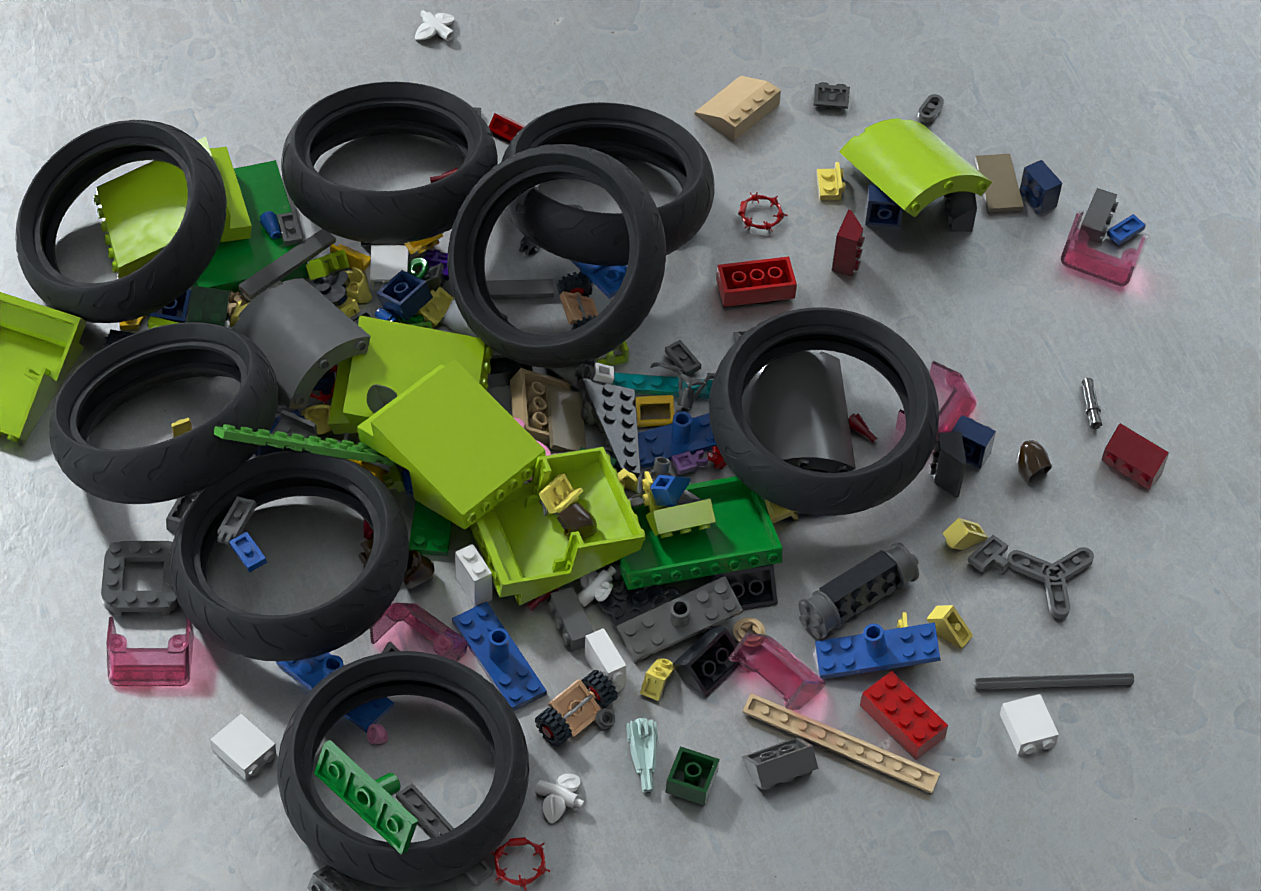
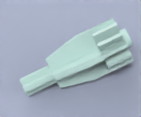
(643, 749)

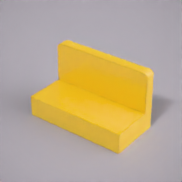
(354, 257)

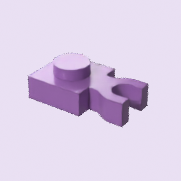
(687, 463)

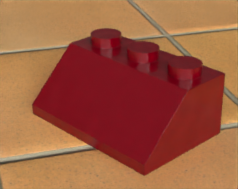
(848, 245)
(1135, 456)

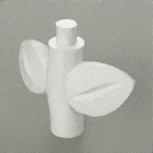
(435, 25)
(596, 586)
(559, 796)

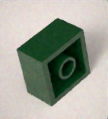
(209, 305)
(692, 775)

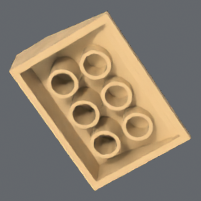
(740, 106)
(530, 401)

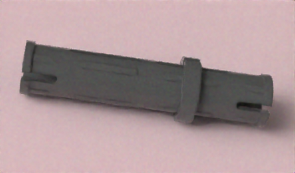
(1093, 410)

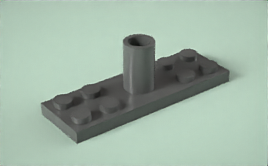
(664, 626)

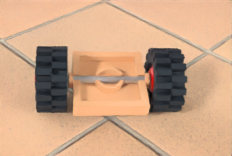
(574, 295)
(575, 707)

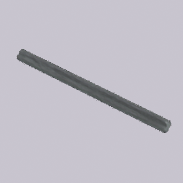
(1054, 681)

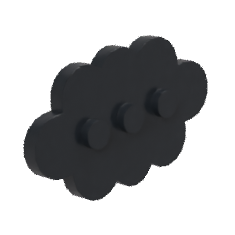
(333, 287)
(628, 604)

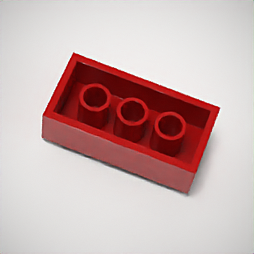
(756, 281)
(903, 715)

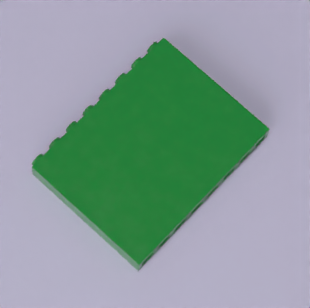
(241, 259)
(736, 541)

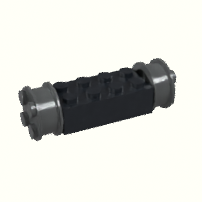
(858, 589)

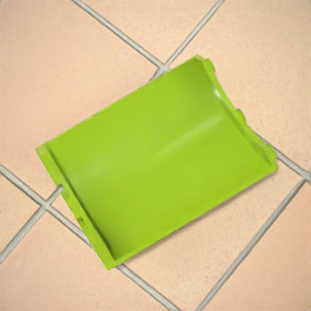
(911, 163)

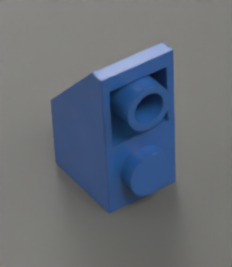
(668, 489)

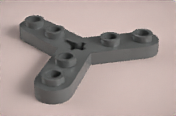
(1055, 586)

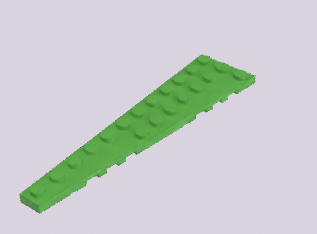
(297, 442)

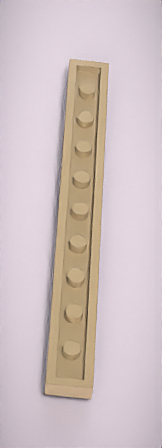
(841, 743)

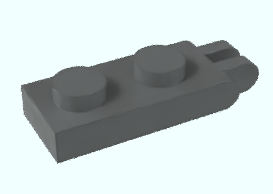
(236, 519)

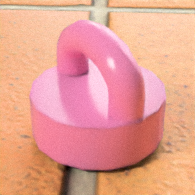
(377, 734)

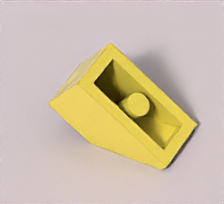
(964, 534)
(950, 625)

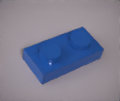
(1126, 229)
(248, 552)

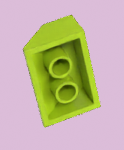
(681, 518)

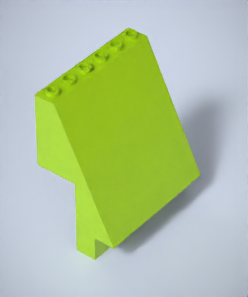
(148, 205)
(35, 358)
(398, 359)
(455, 444)
(530, 549)

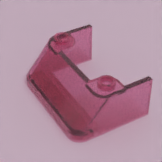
(1096, 263)
(960, 402)
(445, 640)
(149, 665)
(778, 667)

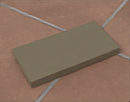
(1004, 191)
(565, 419)

